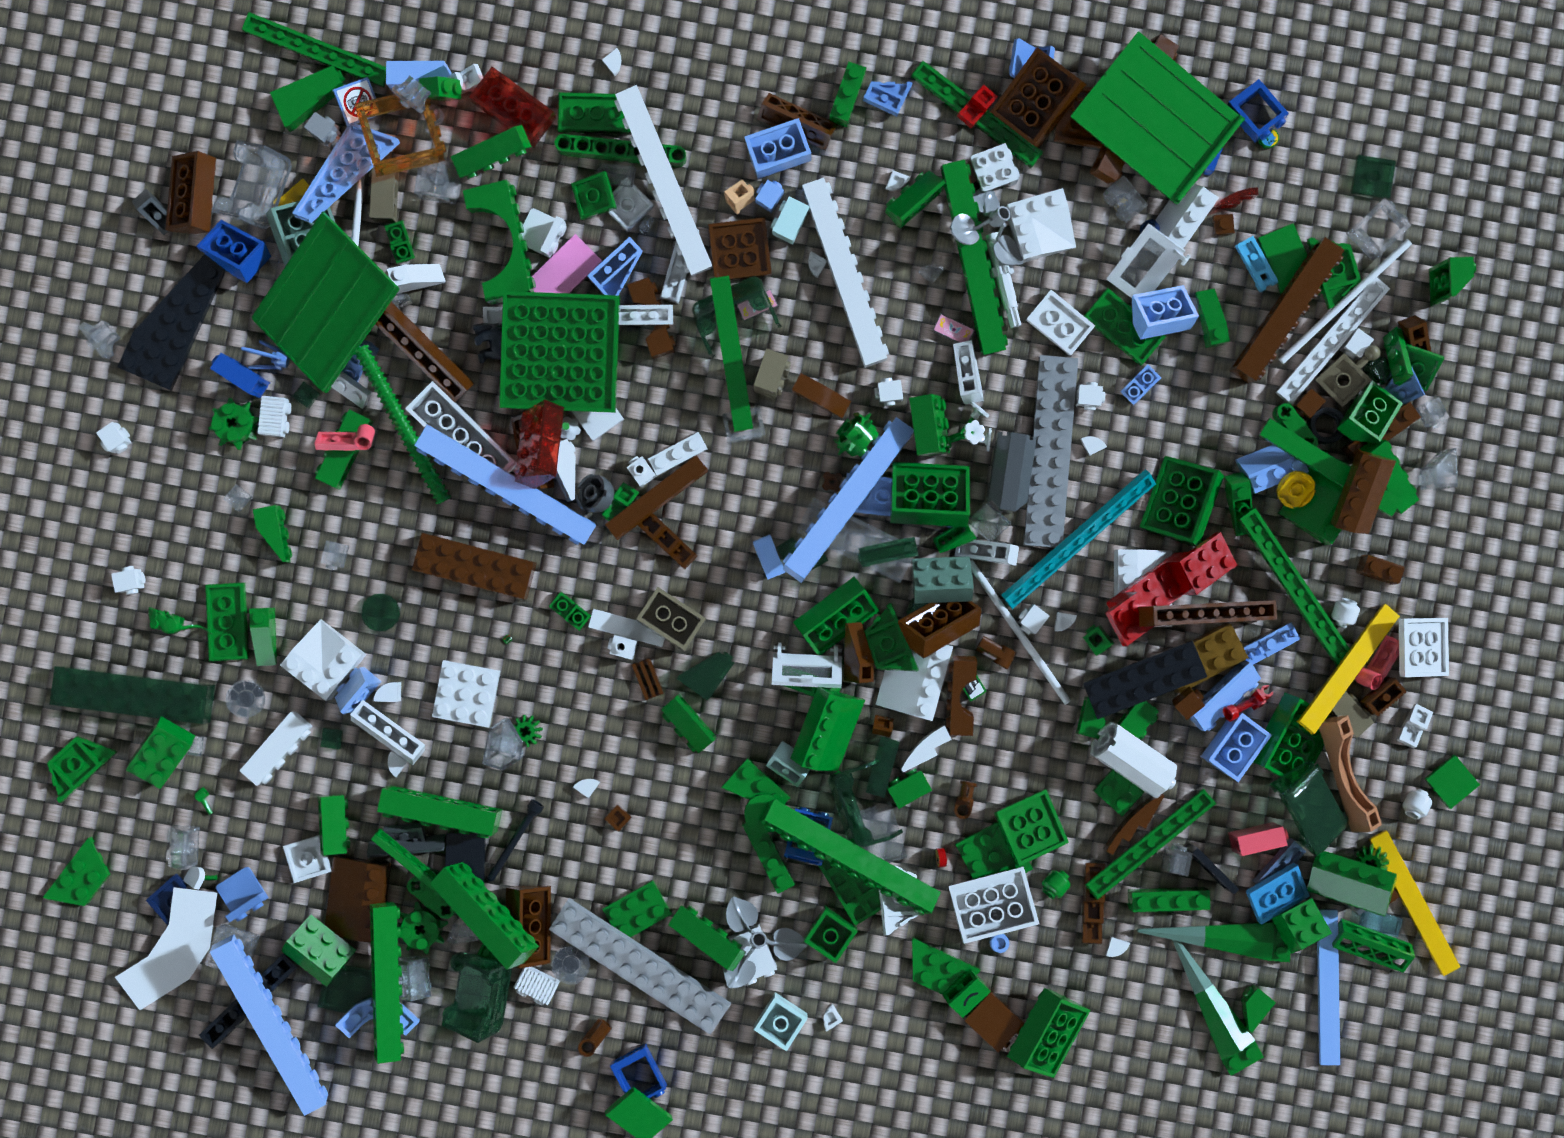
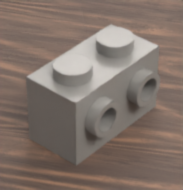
(323, 130)

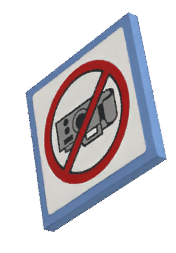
(351, 94)

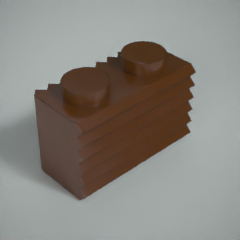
(1380, 569)
(1383, 697)

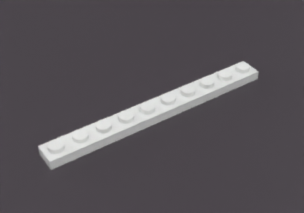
(627, 315)

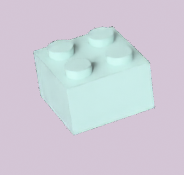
(780, 1021)

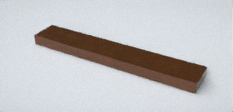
(656, 497)

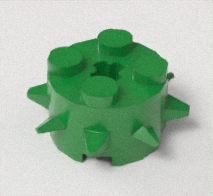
(223, 421)
(855, 435)
(414, 936)

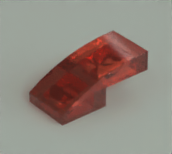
(1233, 200)

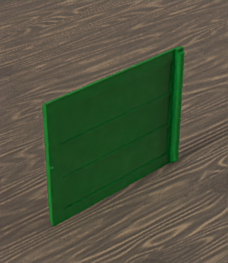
(1157, 118)
(324, 302)

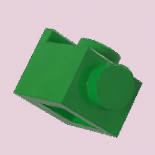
(1098, 647)

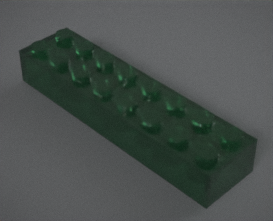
(132, 694)

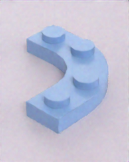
(363, 1012)

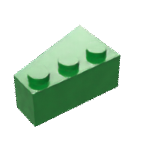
(751, 781)

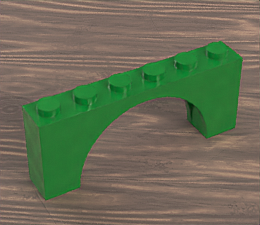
(499, 200)

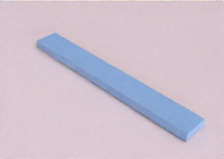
(1328, 993)

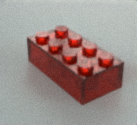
(512, 105)
(539, 444)

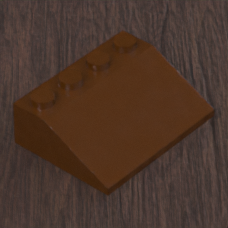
(1038, 97)
(351, 891)

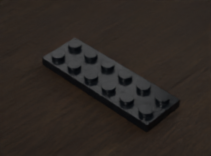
(1145, 679)

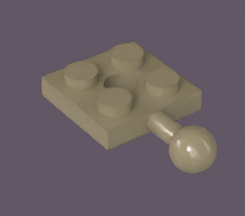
(1356, 377)

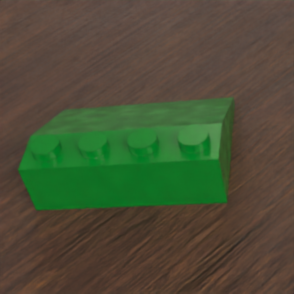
(930, 494)
(1182, 501)
(1317, 514)
(827, 730)
(1290, 742)
(1048, 1033)

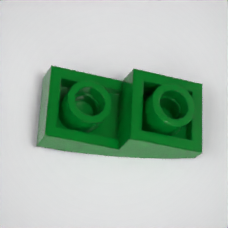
(399, 241)
(569, 610)

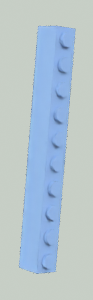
(503, 483)
(847, 501)
(268, 1024)

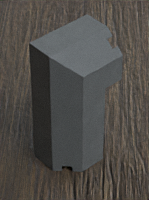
(1011, 471)

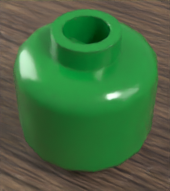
(1055, 884)

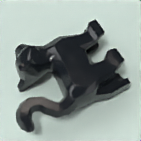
(490, 333)

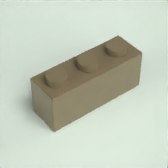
(383, 197)
(1358, 717)

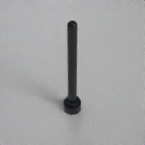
(534, 809)

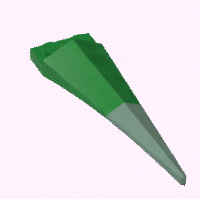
(1241, 938)
(1231, 1038)

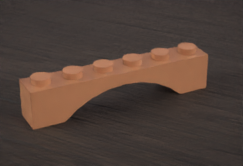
(1359, 809)

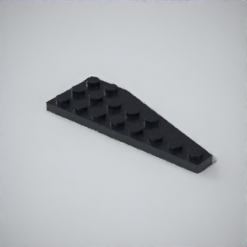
(167, 334)

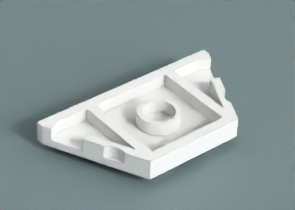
(894, 914)

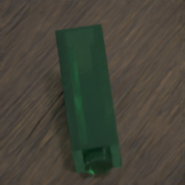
(888, 552)
(708, 674)

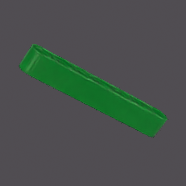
(612, 146)

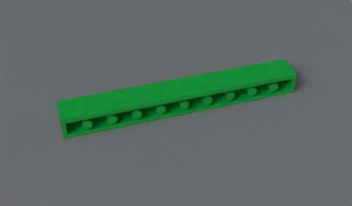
(974, 262)
(850, 857)

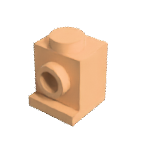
(739, 196)

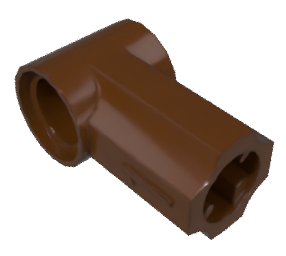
(998, 653)
(594, 1036)

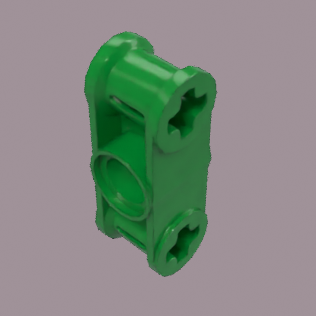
(1293, 422)
(429, 898)

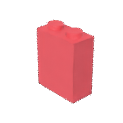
(1258, 838)

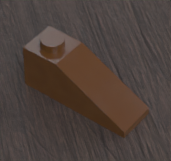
(1415, 332)

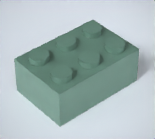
(942, 579)

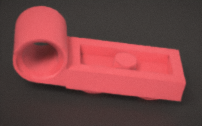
(346, 440)
(1380, 664)

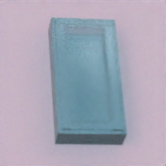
(1388, 924)

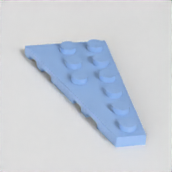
(341, 170)

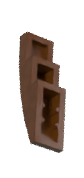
(668, 541)
(1139, 817)
(1091, 908)

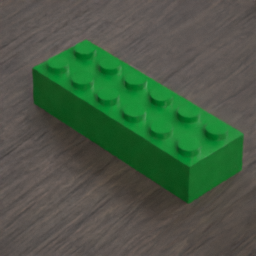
(439, 810)
(484, 915)

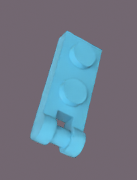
(1256, 263)

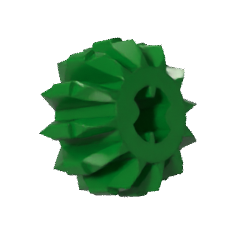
(523, 724)
(1368, 854)

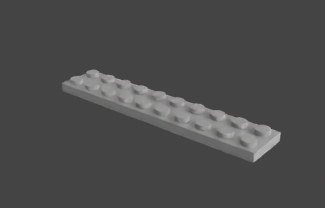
(1052, 451)
(639, 966)

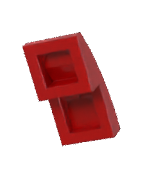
(977, 106)

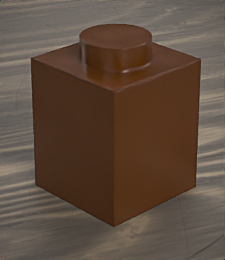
(1308, 404)
(1189, 702)

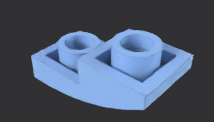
(1140, 384)
(768, 556)

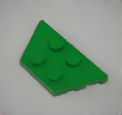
(1343, 276)
(888, 643)
(76, 765)
(80, 877)
(936, 968)

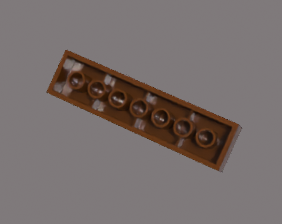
(1286, 310)

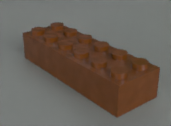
(474, 566)

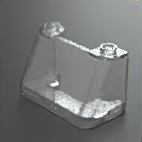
(257, 185)

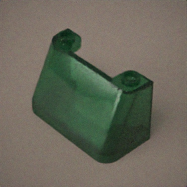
(1311, 806)
(478, 997)

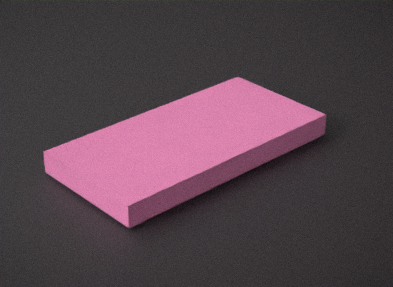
(566, 268)

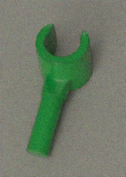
(200, 796)

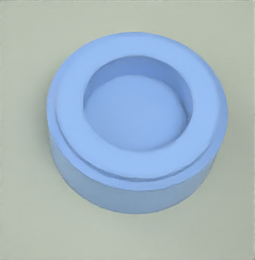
(999, 943)

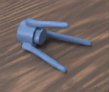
(279, 358)

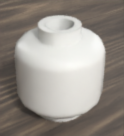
(1345, 612)
(1417, 804)

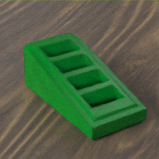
(959, 537)

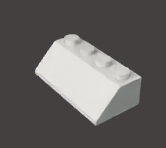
(1182, 220)

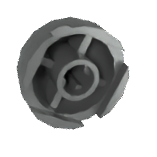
(595, 493)

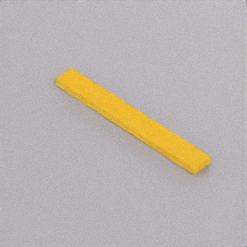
(1348, 669)
(1416, 906)

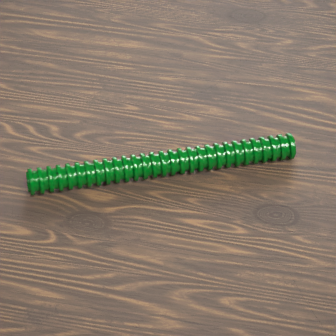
(400, 420)

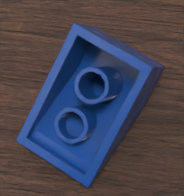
(235, 250)

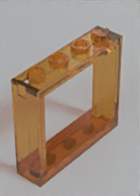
(391, 104)

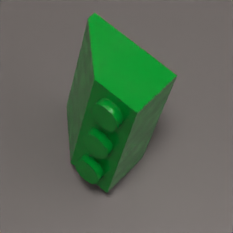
(914, 198)
(1450, 278)
(1370, 414)
(688, 724)

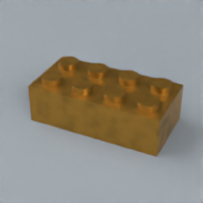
(1218, 652)

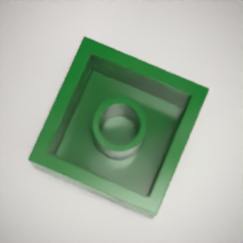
(1301, 926)
(830, 934)

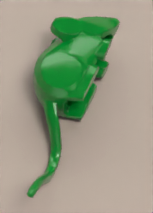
(169, 623)

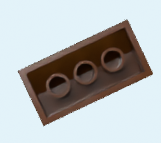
(191, 193)
(1362, 492)
(939, 625)
(533, 910)

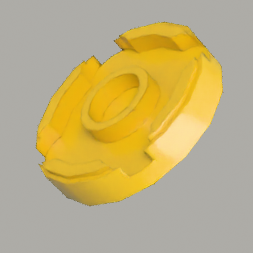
(1296, 489)

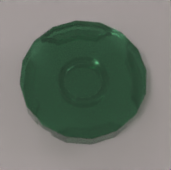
(380, 612)

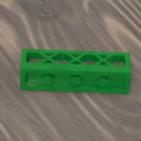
(1376, 942)

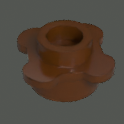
(828, 477)

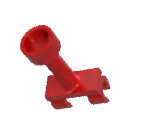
(1255, 701)

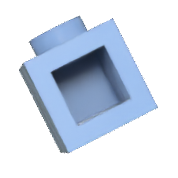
(769, 195)

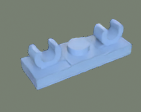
(1271, 643)

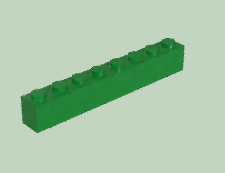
(386, 982)

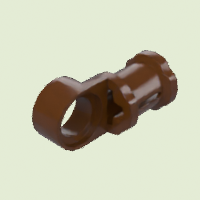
(965, 799)

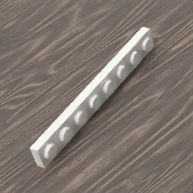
(1332, 341)

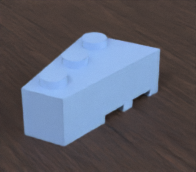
(614, 271)

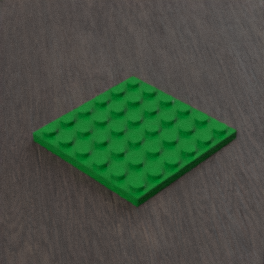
(559, 350)

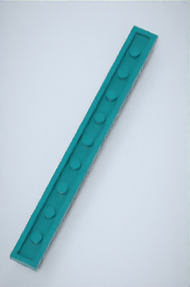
(1078, 539)

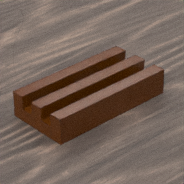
(644, 691)

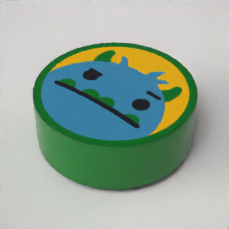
(1270, 141)

